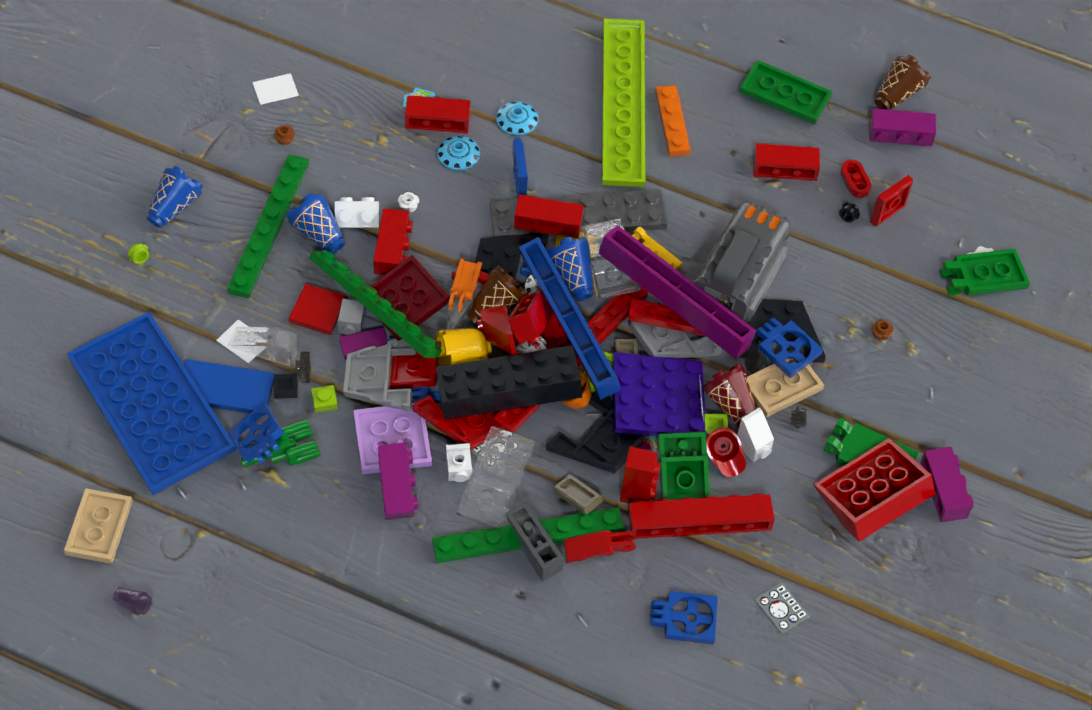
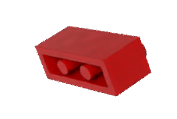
(437, 114)
(786, 162)
(548, 216)
(392, 240)
(530, 317)
(640, 476)

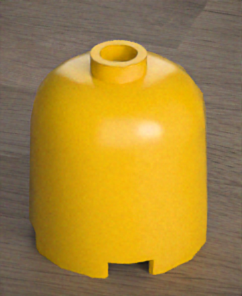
(462, 346)

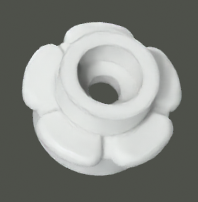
(408, 205)

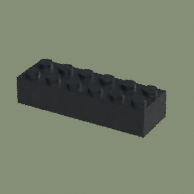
(508, 382)

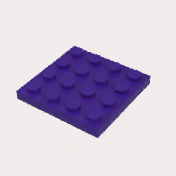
(657, 395)

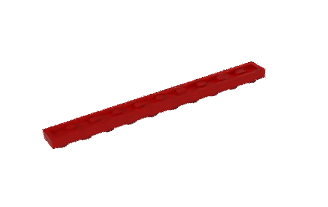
(601, 326)

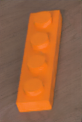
(672, 121)

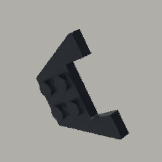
(505, 252)
(784, 312)
(601, 446)

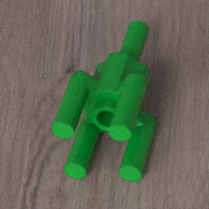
(289, 449)

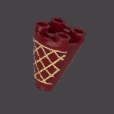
(731, 393)

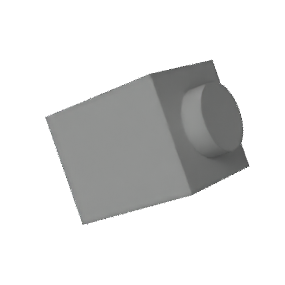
(351, 317)

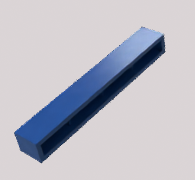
(570, 318)

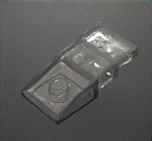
(607, 278)
(495, 477)

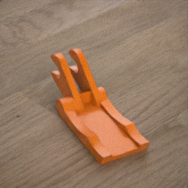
(464, 283)

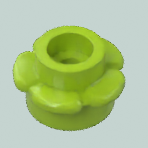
(138, 253)

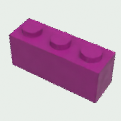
(902, 127)
(397, 481)
(949, 485)

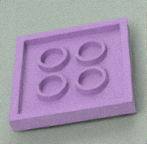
(390, 426)

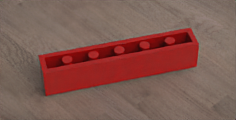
(700, 516)

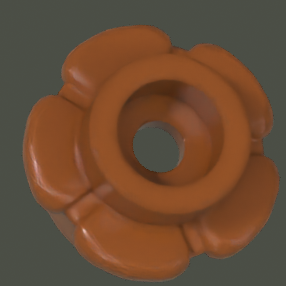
(284, 139)
(882, 334)

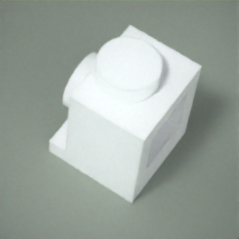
(458, 462)

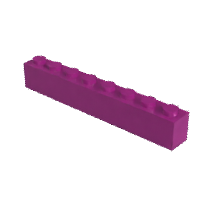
(677, 292)

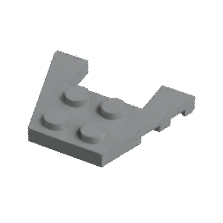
(672, 343)
(370, 374)

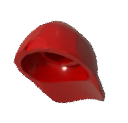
(729, 459)

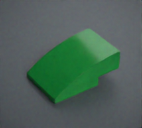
(683, 465)

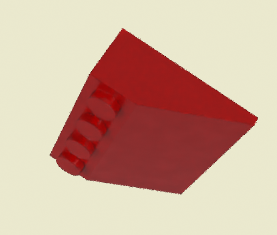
(875, 489)

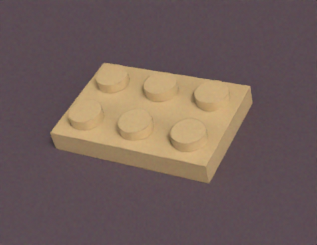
(776, 391)
(98, 526)

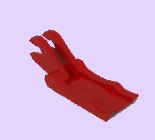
(597, 544)

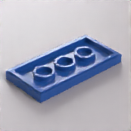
(231, 386)

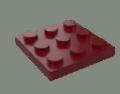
(411, 292)

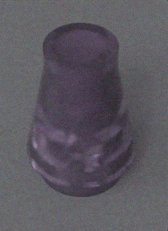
(133, 600)

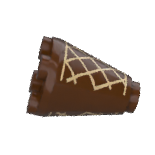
(901, 82)
(497, 291)

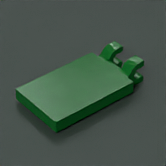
(985, 273)
(856, 442)

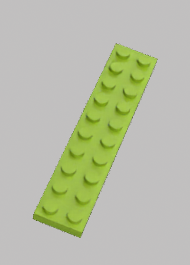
(623, 103)

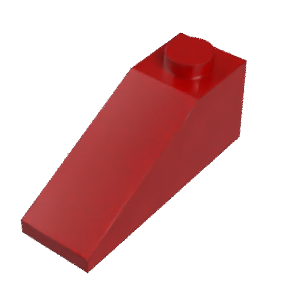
(497, 328)

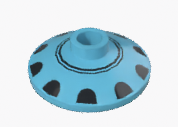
(517, 118)
(458, 153)

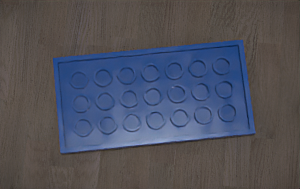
(151, 403)

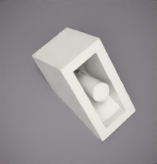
(755, 435)

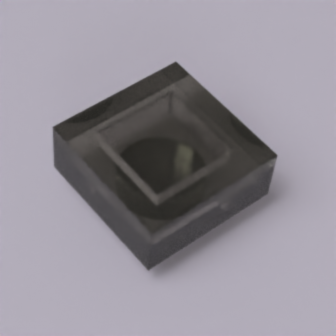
(303, 367)

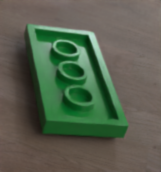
(785, 92)

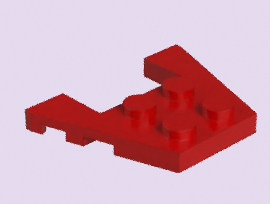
(463, 430)

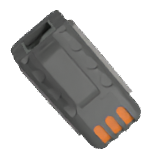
(745, 259)

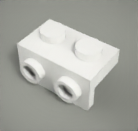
(357, 213)

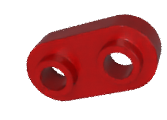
(858, 182)

